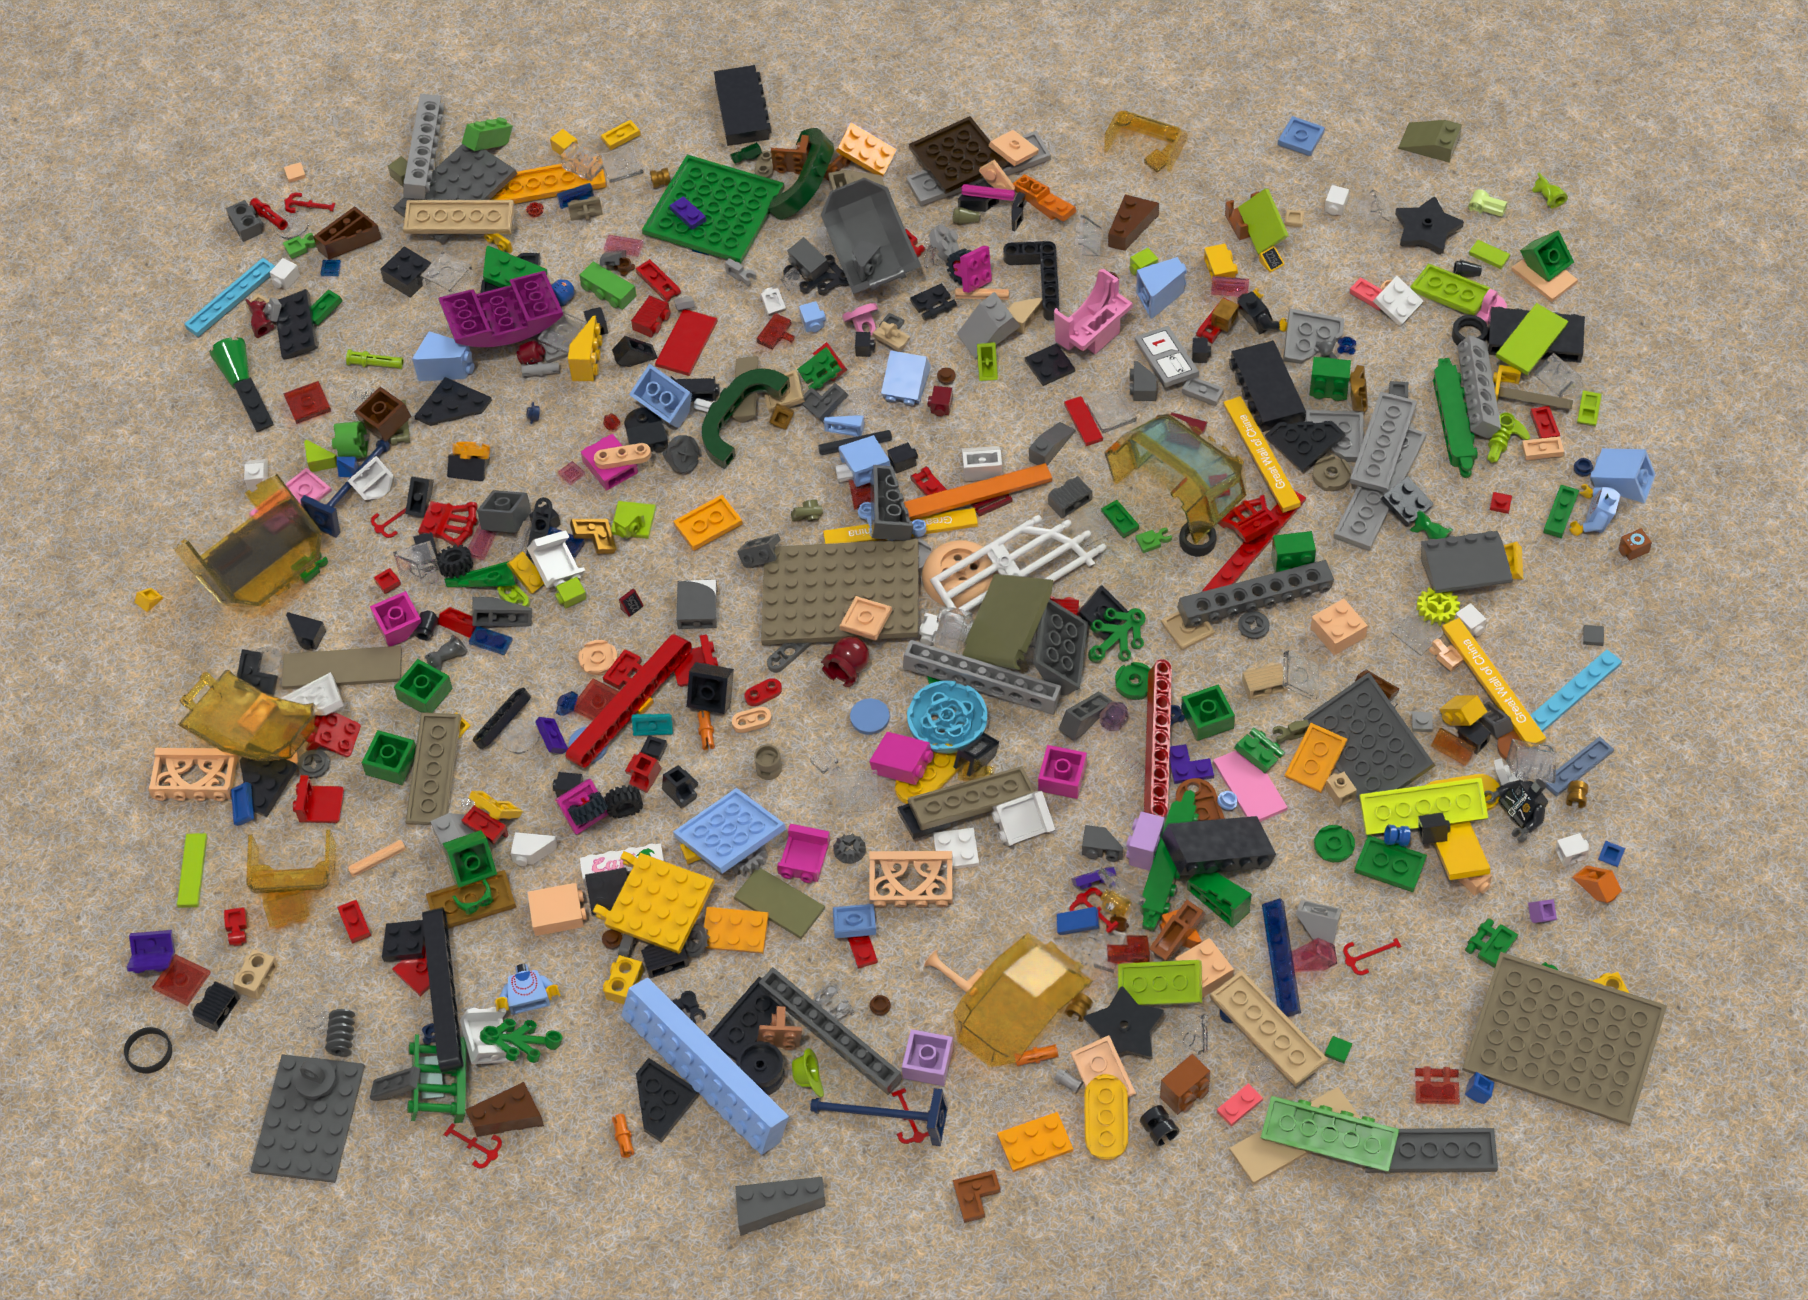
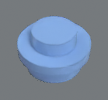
(1227, 800)

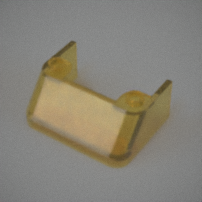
(1148, 127)
(266, 880)

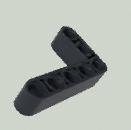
(1034, 254)

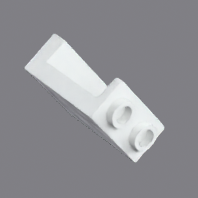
(554, 559)
(1022, 818)
(472, 1024)

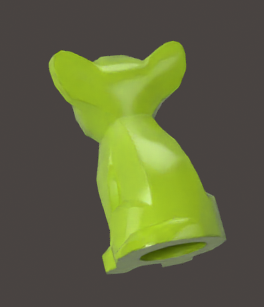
(1553, 193)

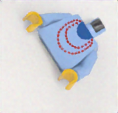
(1601, 509)
(526, 991)

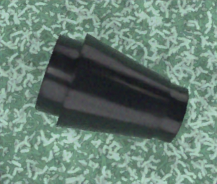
(1466, 269)

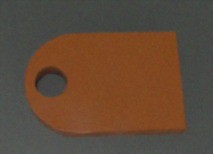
(1205, 799)

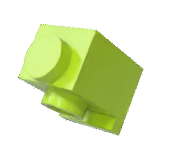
(629, 522)

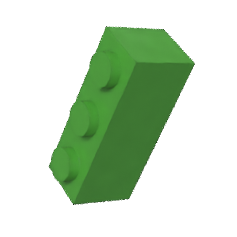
(487, 134)
(607, 286)

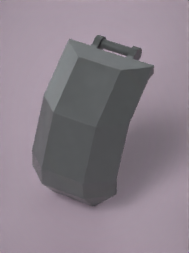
(868, 214)

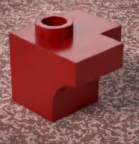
(643, 771)

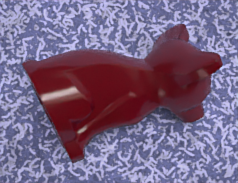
(259, 323)

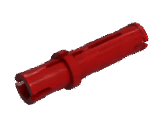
(279, 222)

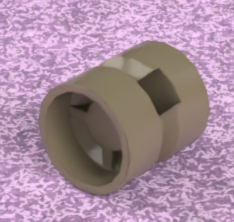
(768, 762)

